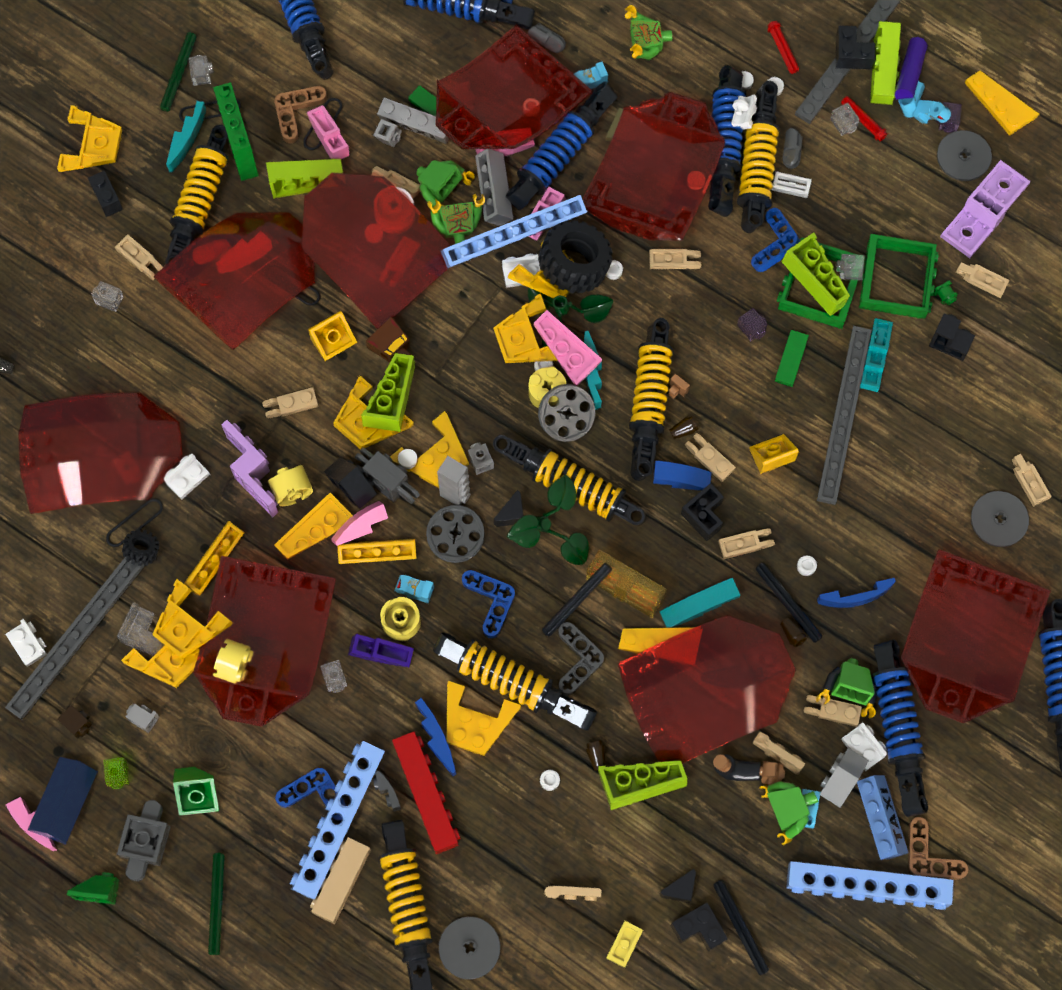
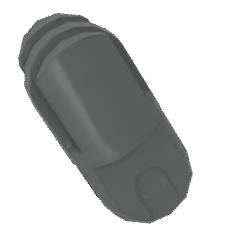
(547, 38)
(792, 148)

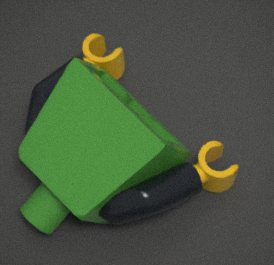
(853, 684)

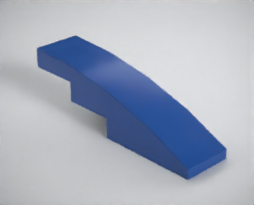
(438, 742)

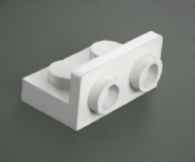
(528, 261)
(186, 476)
(26, 643)
(865, 744)

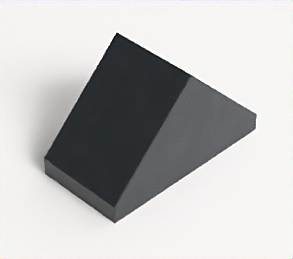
(510, 512)
(681, 889)

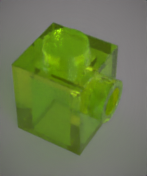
(116, 772)

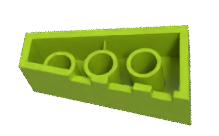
(886, 62)
(299, 177)
(816, 274)
(389, 401)
(640, 781)

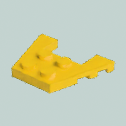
(98, 145)
(537, 282)
(517, 336)
(350, 419)
(432, 459)
(180, 630)
(163, 665)
(473, 729)

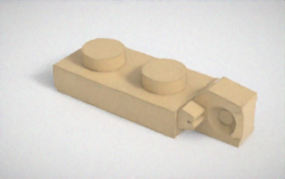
(398, 180)
(983, 278)
(1030, 481)
(778, 753)

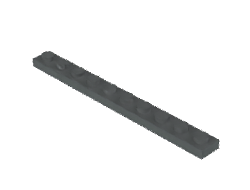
(833, 76)
(844, 415)
(73, 638)

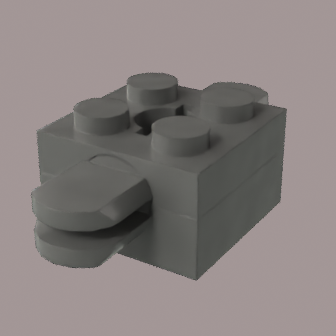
(386, 476)
(143, 840)

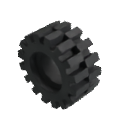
(142, 539)

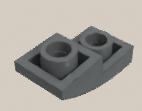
(384, 786)

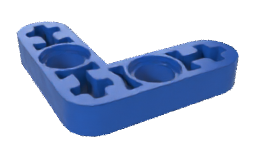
(784, 239)
(498, 600)
(320, 787)

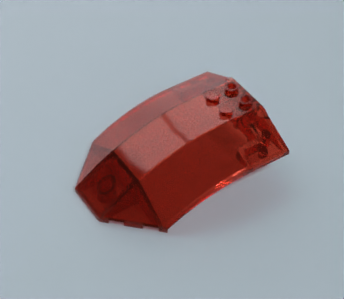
(506, 95)
(656, 168)
(371, 242)
(240, 272)
(95, 450)
(282, 621)
(971, 637)
(707, 687)

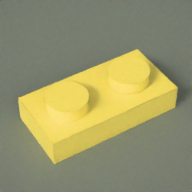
(624, 944)

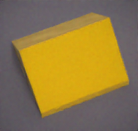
(332, 336)
(774, 453)

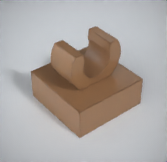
(678, 386)

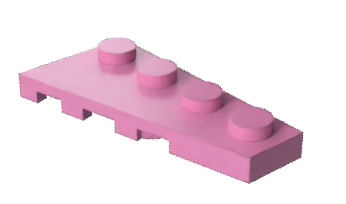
(568, 349)

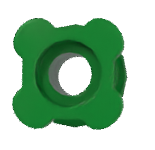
(946, 293)

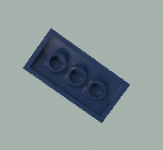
(62, 800)

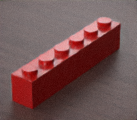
(425, 792)

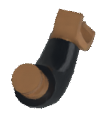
(748, 770)

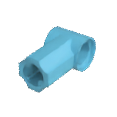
(909, 105)

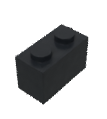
(105, 193)

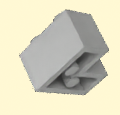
(844, 776)

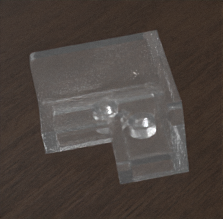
(135, 630)

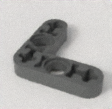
(585, 662)

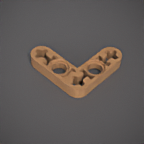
(288, 108)
(922, 857)

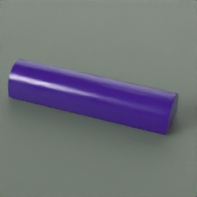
(911, 68)

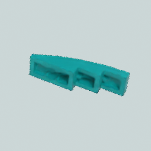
(184, 140)
(876, 355)
(593, 380)
(699, 603)

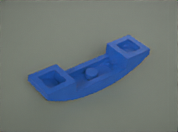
(833, 599)

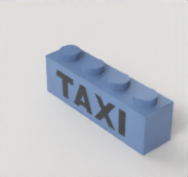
(882, 817)

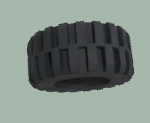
(581, 239)

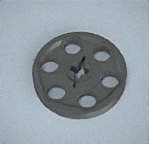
(573, 406)
(461, 540)

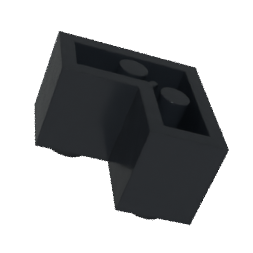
(851, 53)
(950, 338)
(350, 480)
(700, 512)
(701, 922)

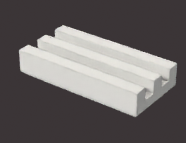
(791, 187)

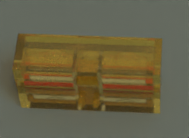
(628, 585)

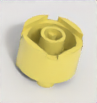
(541, 380)
(290, 485)
(403, 629)
(233, 661)

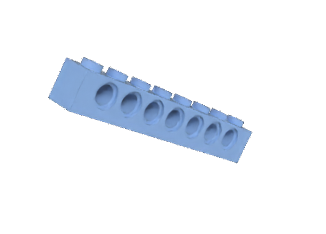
(513, 231)
(372, 756)
(942, 887)

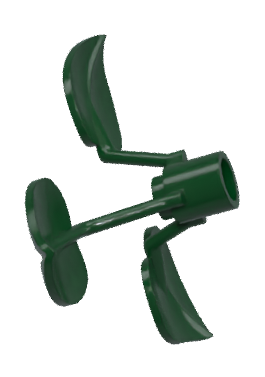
(594, 306)
(526, 529)

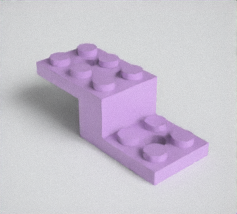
(985, 209)
(250, 467)

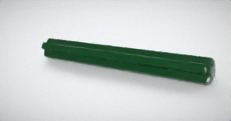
(178, 71)
(216, 904)

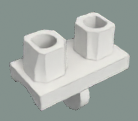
(744, 109)

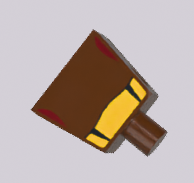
(388, 341)

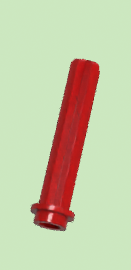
(774, 28)
(873, 127)

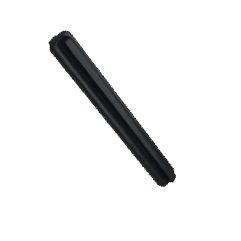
(577, 599)
(789, 602)
(741, 927)

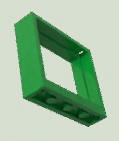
(236, 131)
(906, 246)
(836, 321)

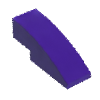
(380, 651)

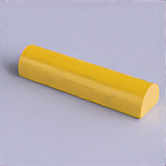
(377, 551)
(210, 561)

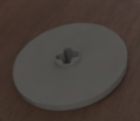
(951, 158)
(986, 524)
(454, 955)

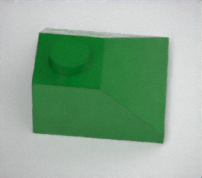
(195, 791)
(96, 889)

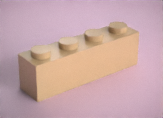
(340, 880)

